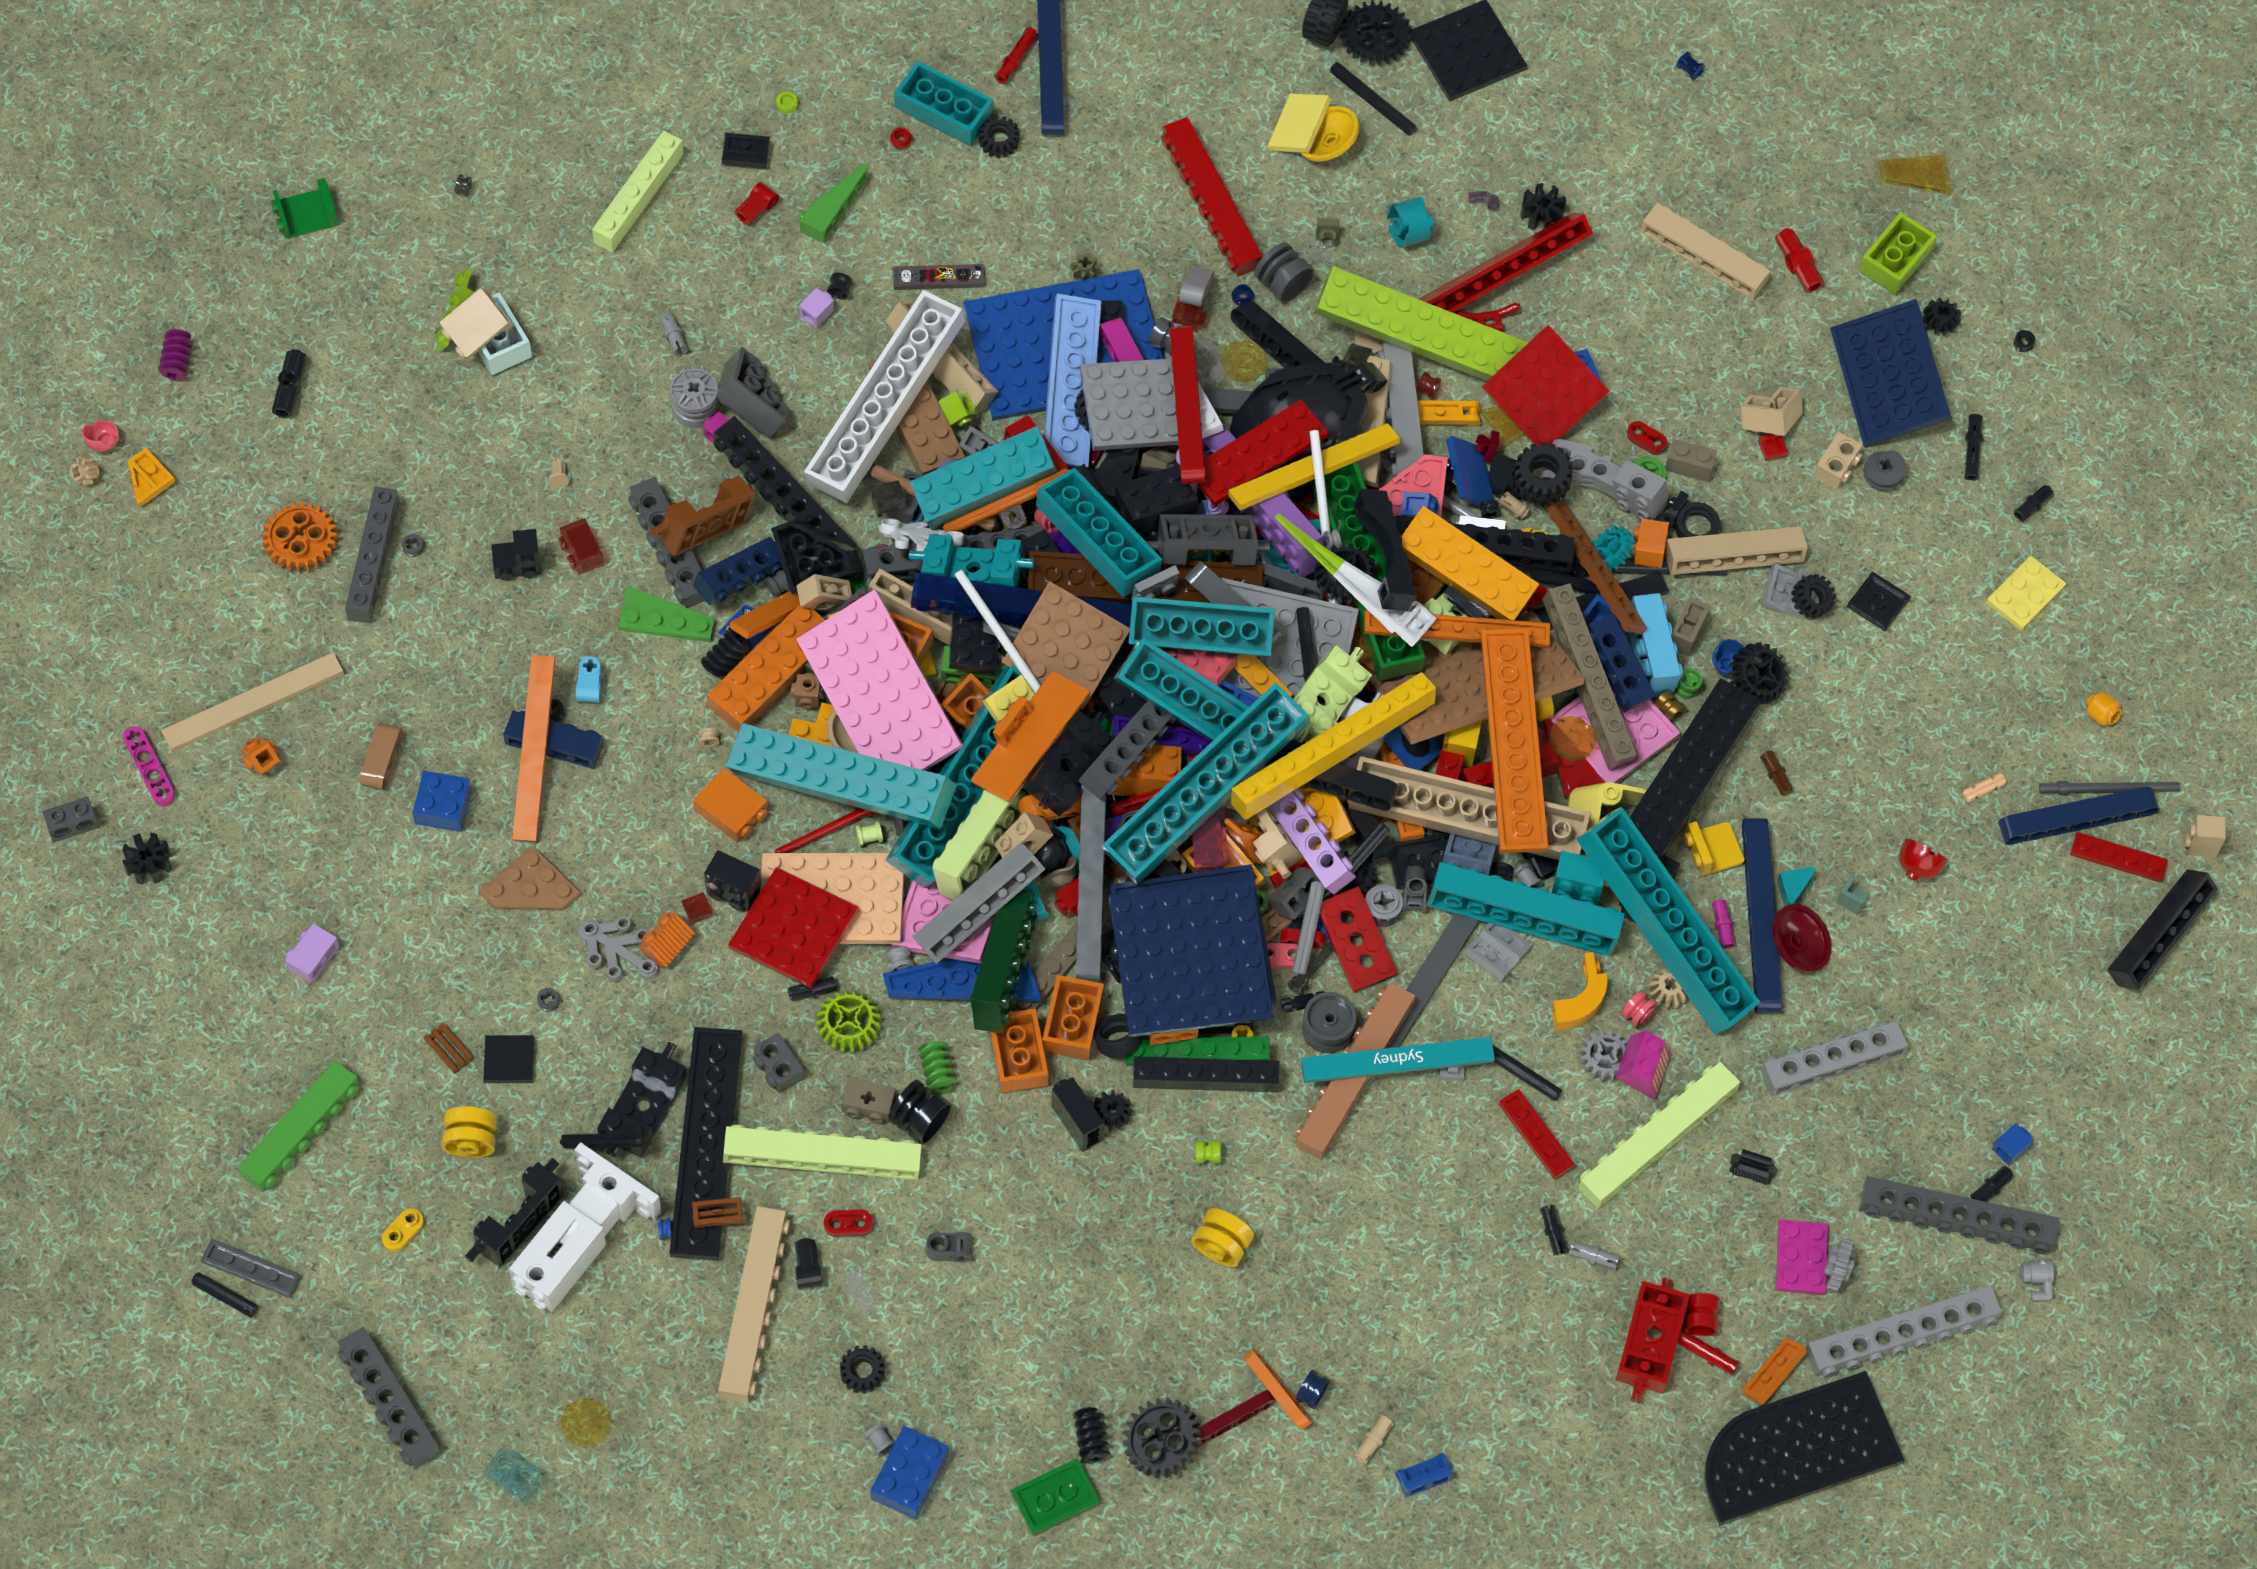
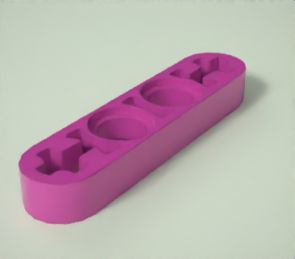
(148, 766)

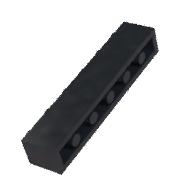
(2162, 929)
(1206, 1074)

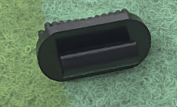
(1753, 1166)

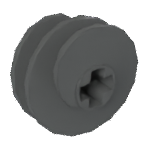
(1882, 479)

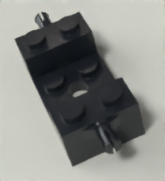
(1076, 746)
(653, 1080)
(542, 1193)

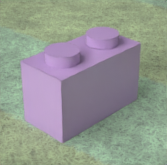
(311, 953)

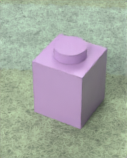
(816, 307)

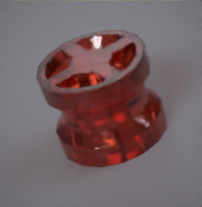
(1428, 385)

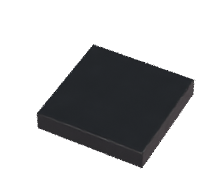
(1878, 601)
(508, 1059)

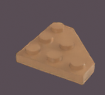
(530, 885)

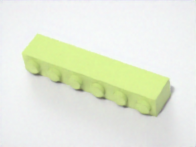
(638, 191)

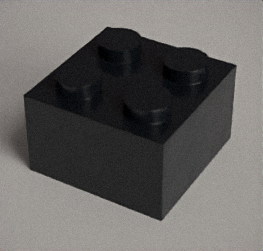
(732, 881)

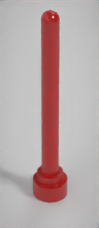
(826, 829)

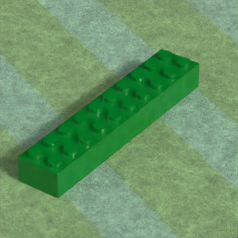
(1388, 654)

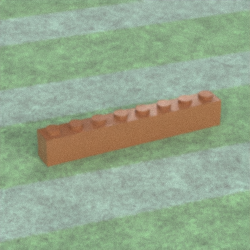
(1341, 1094)

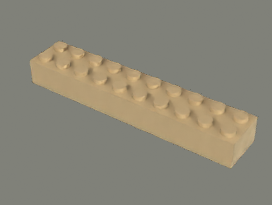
(1465, 808)

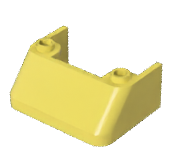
(1592, 797)

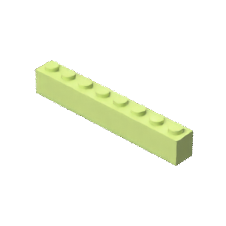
(1658, 1135)
(822, 1152)

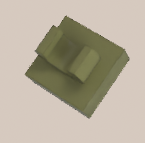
(1327, 229)

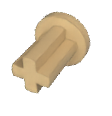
(558, 477)

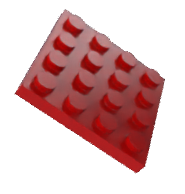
(1545, 388)
(793, 927)

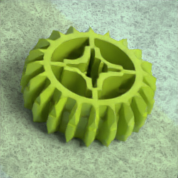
(836, 1034)

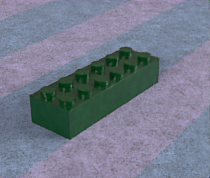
(1003, 963)

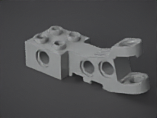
(1630, 485)

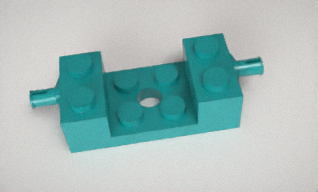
(996, 565)

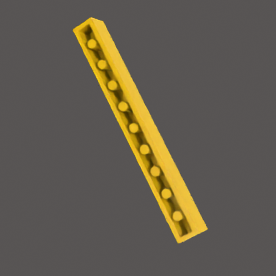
(1333, 746)

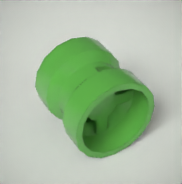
(1693, 680)

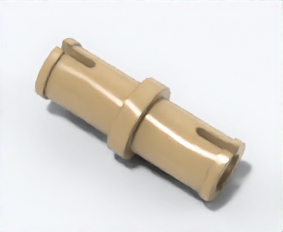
(1373, 1439)

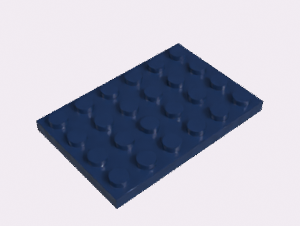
(1890, 373)

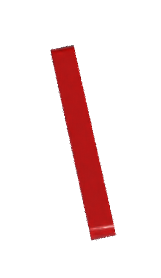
(1187, 405)

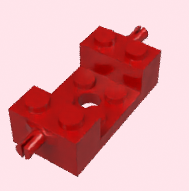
(1646, 1360)

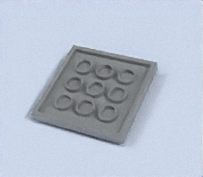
(1130, 403)

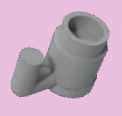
(2039, 1272)

